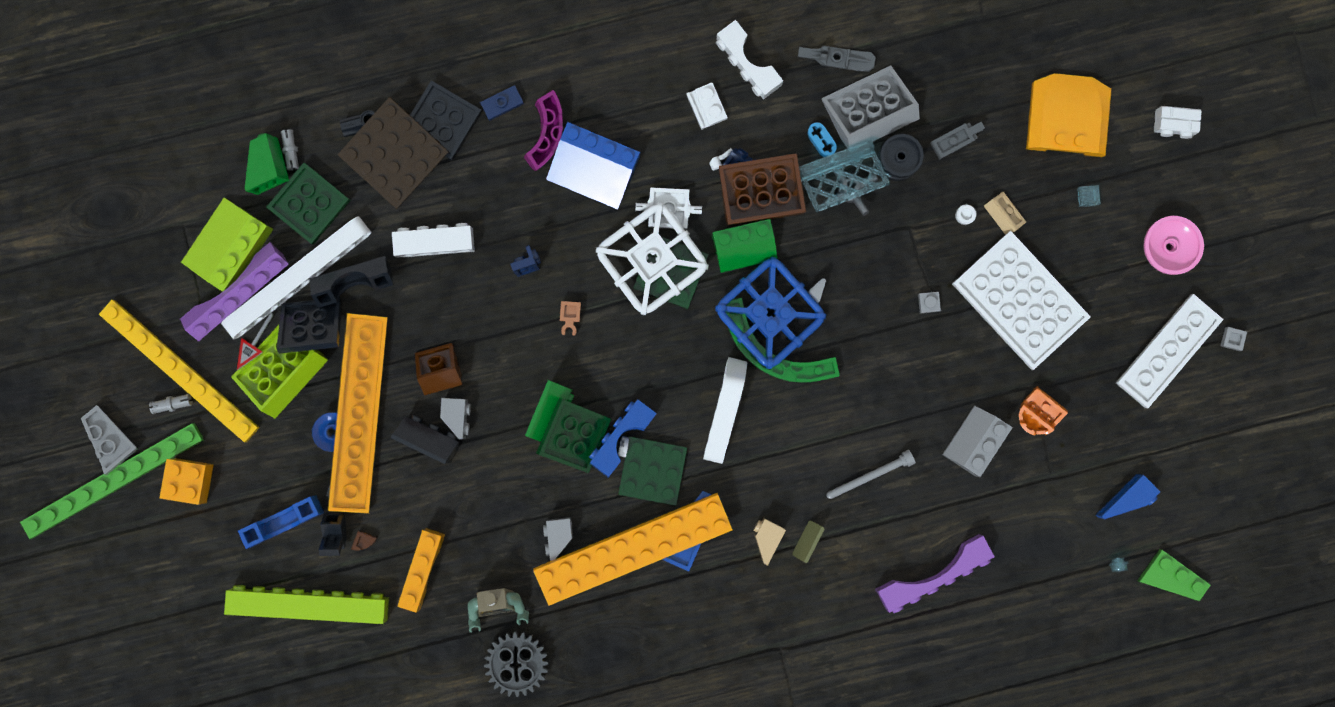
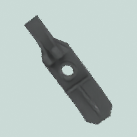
(848, 59)

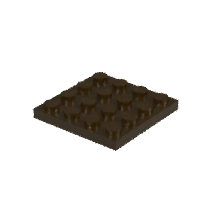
(393, 152)

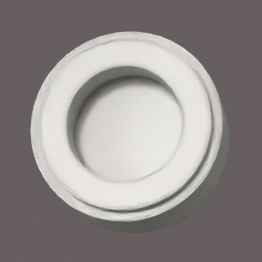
(965, 214)

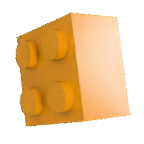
(186, 481)

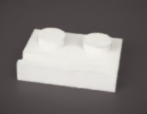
(706, 106)

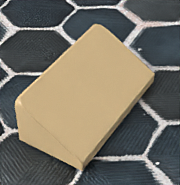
(1004, 213)

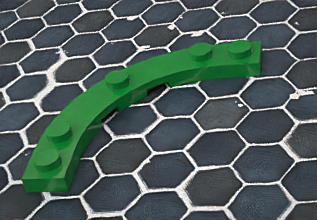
(785, 369)

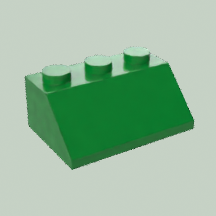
(744, 245)
(546, 407)

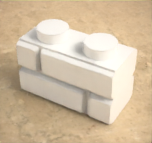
(1177, 121)

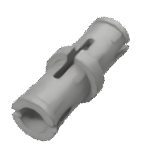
(289, 150)
(170, 403)

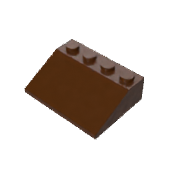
(761, 189)

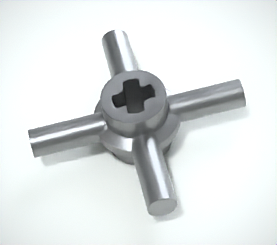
(856, 185)

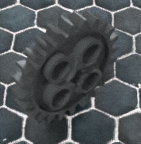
(534, 664)

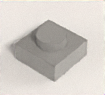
(929, 302)
(1233, 339)

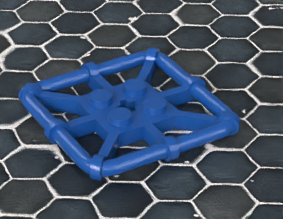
(770, 325)

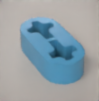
(817, 142)

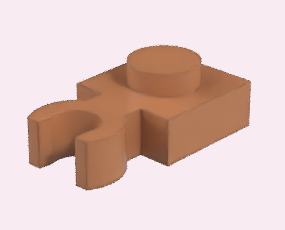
(570, 313)

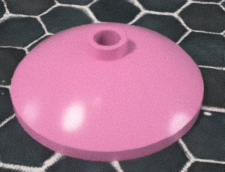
(1185, 244)

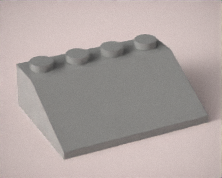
(871, 107)

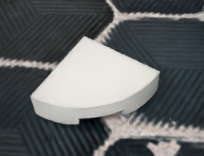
(623, 446)

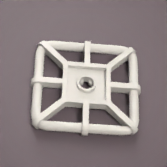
(664, 262)

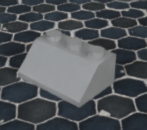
(977, 441)

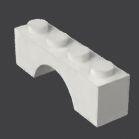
(763, 79)

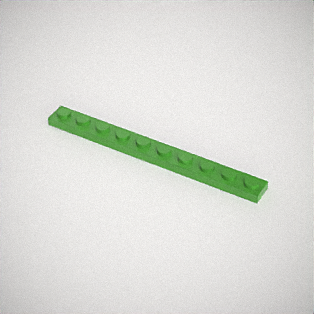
(116, 479)

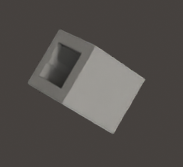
(454, 415)
(559, 534)

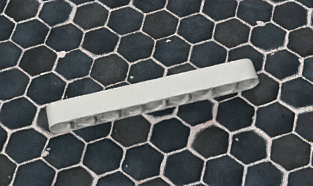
(296, 277)

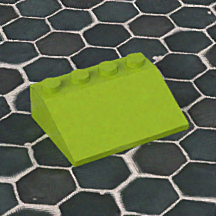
(226, 245)
(277, 378)

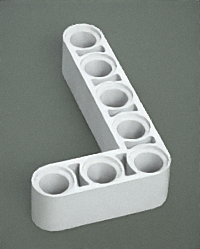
(726, 410)

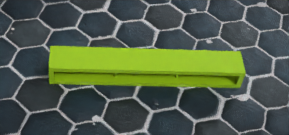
(305, 605)

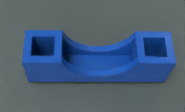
(638, 418)
(281, 522)

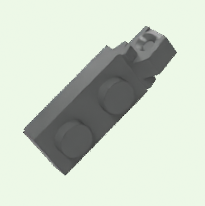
(956, 139)

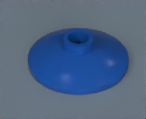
(320, 429)

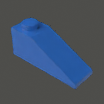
(1134, 495)

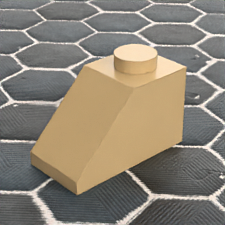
(768, 538)

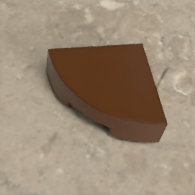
(363, 541)

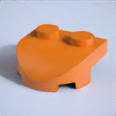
(1040, 413)

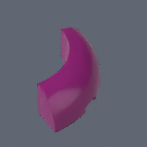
(551, 131)

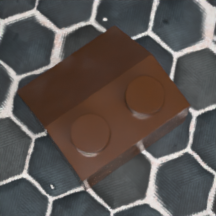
(437, 369)

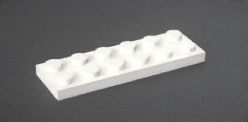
(1169, 351)

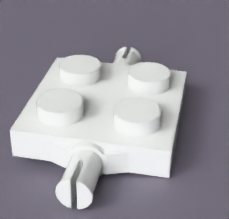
(675, 200)

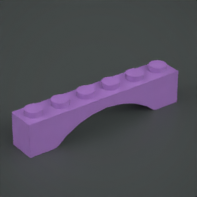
(262, 269)
(970, 555)

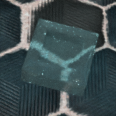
(1089, 196)

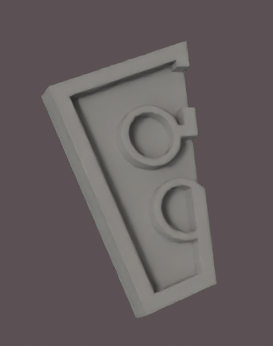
(107, 439)

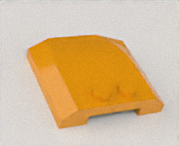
(1069, 115)

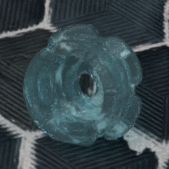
(1118, 565)

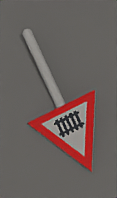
(249, 351)

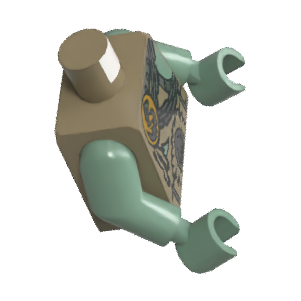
(493, 603)

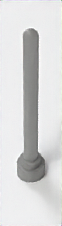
(905, 459)

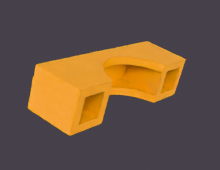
(420, 569)

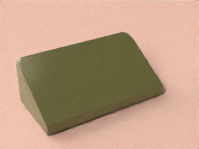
(808, 541)

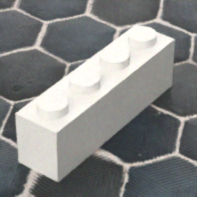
(433, 241)

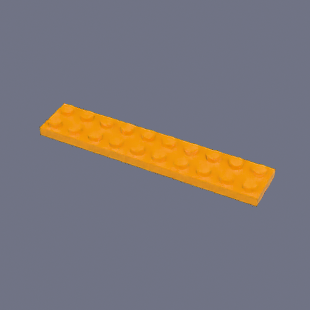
(357, 413)
(632, 549)

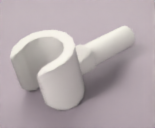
(716, 161)

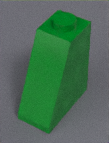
(265, 165)

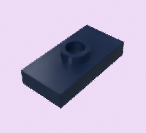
(502, 103)

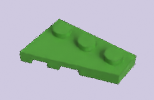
(1172, 576)

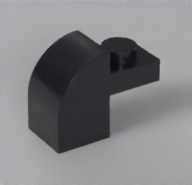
(333, 534)

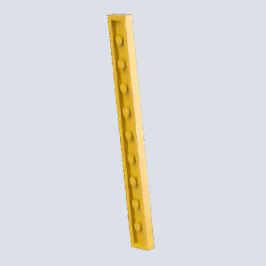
(179, 371)

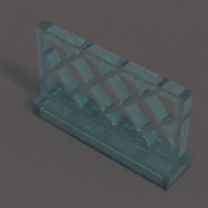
(833, 164)

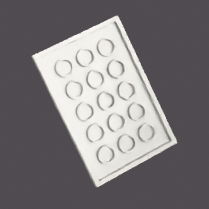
(1021, 300)

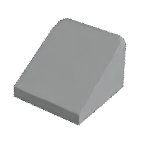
(817, 290)

